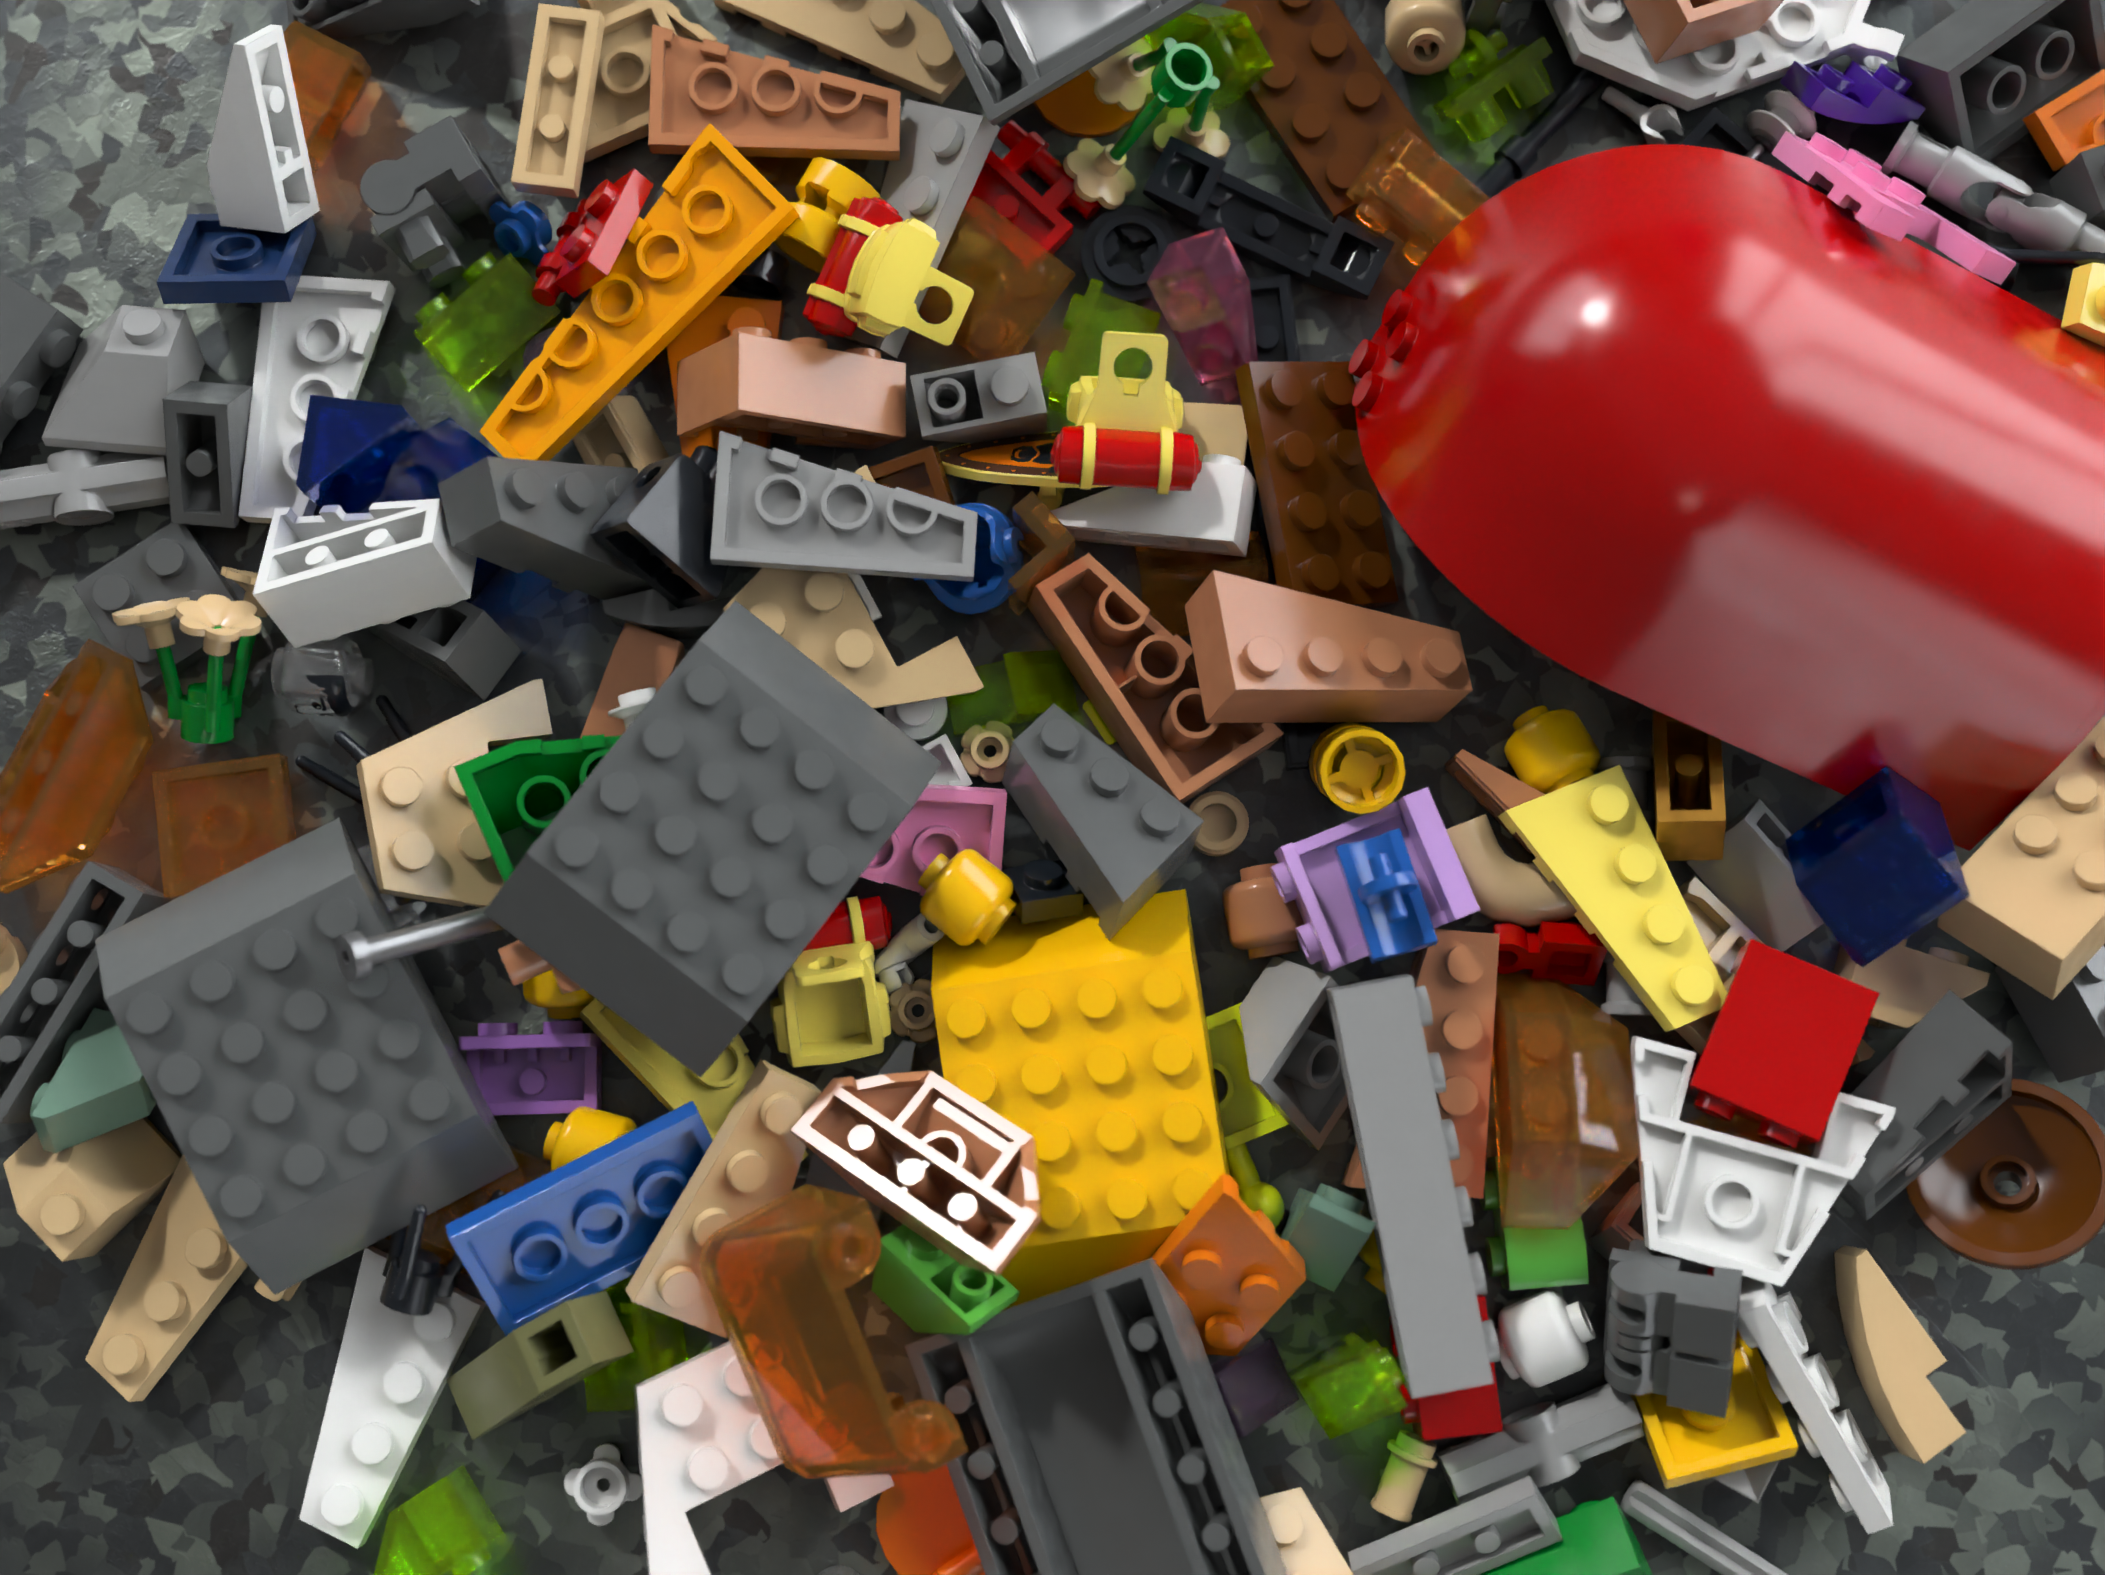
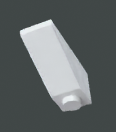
(258, 143)
(1205, 520)

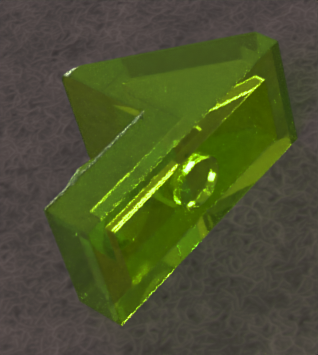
(1015, 691)

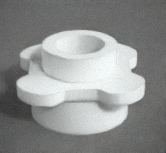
(601, 1504)

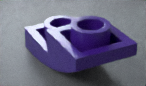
(1854, 95)

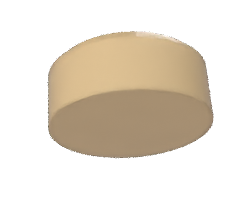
(1223, 825)

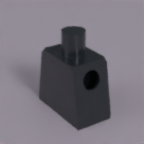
(666, 527)

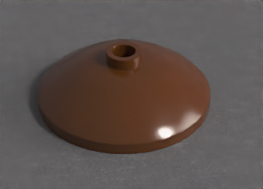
(2044, 1148)

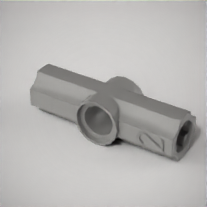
(81, 488)
(1541, 1443)

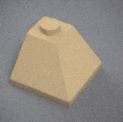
(91, 1189)

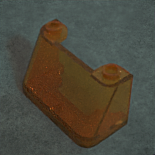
(787, 1316)

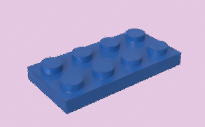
(580, 1222)

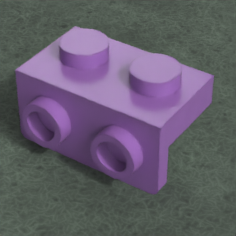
(536, 1071)

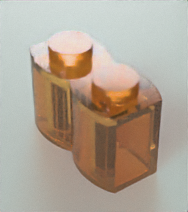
(327, 86)

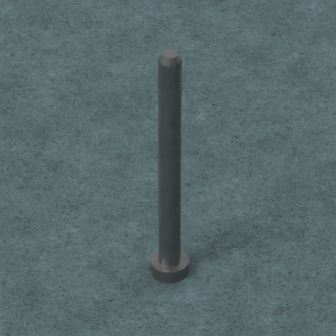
(359, 954)

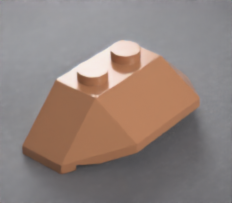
(930, 1161)

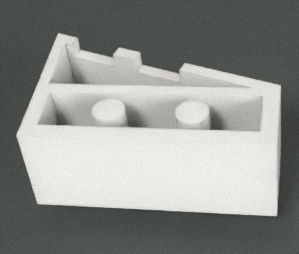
(359, 568)

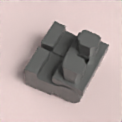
(426, 197)
(1670, 1329)

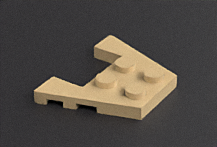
(833, 628)
(417, 811)

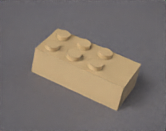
(2042, 878)

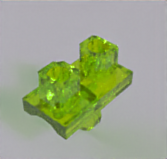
(1518, 71)

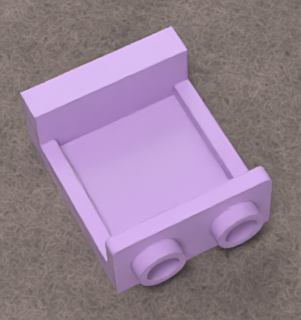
(1313, 877)

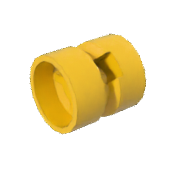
(824, 195)
(1357, 767)

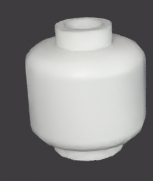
(1543, 1338)

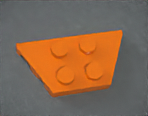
(1229, 1268)

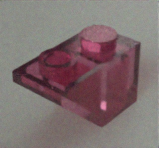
(1207, 304)

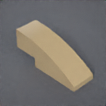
(1892, 1358)

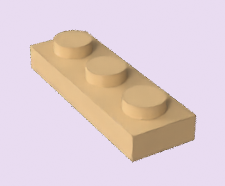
(558, 101)

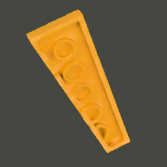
(675, 263)

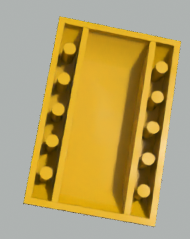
(1102, 1064)

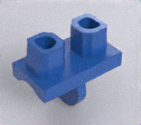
(1386, 896)

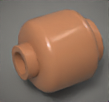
(1259, 917)

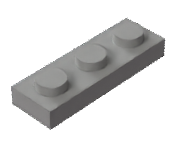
(1465, 1538)

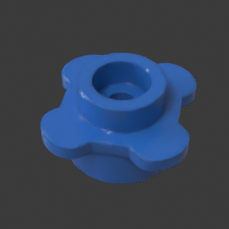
(521, 230)

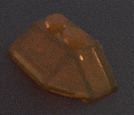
(72, 766)
(1558, 1101)

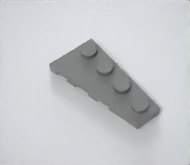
(932, 183)
(821, 519)

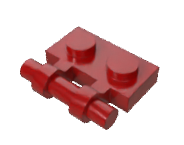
(1017, 201)
(591, 238)

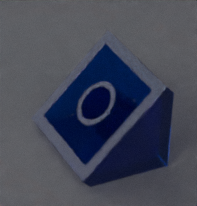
(350, 450)

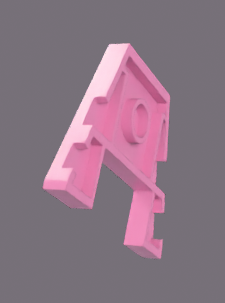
(1886, 203)

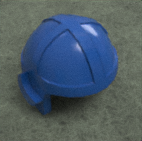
(996, 561)

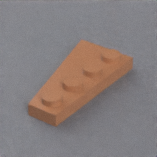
(764, 105)

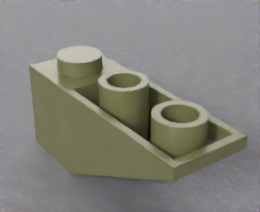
(539, 1362)

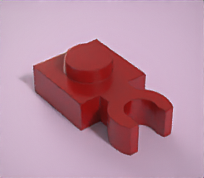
(1556, 952)

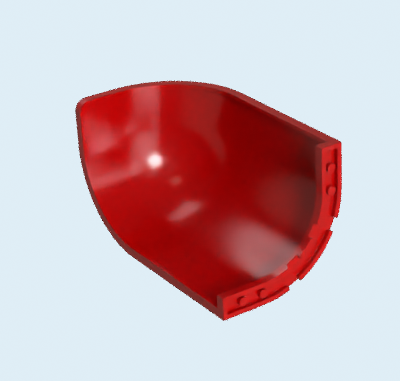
(1757, 470)

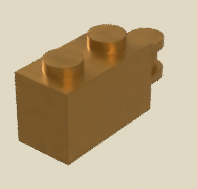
(1687, 791)

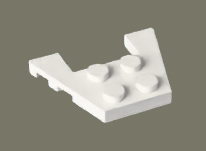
(1730, 1196)
(699, 1440)

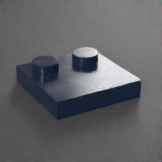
(234, 263)

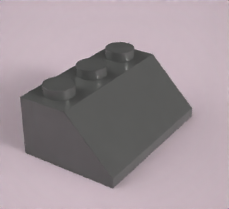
(1999, 65)

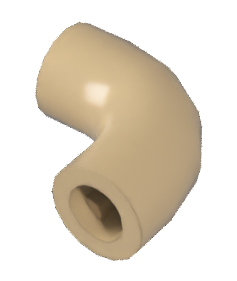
(1503, 887)

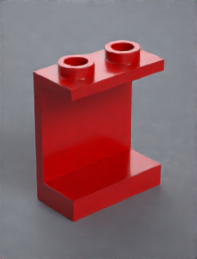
(1781, 1045)

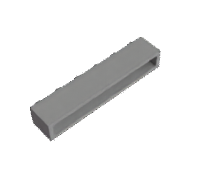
(1411, 1185)

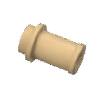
(1404, 1475)

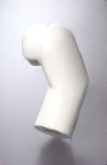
(903, 948)

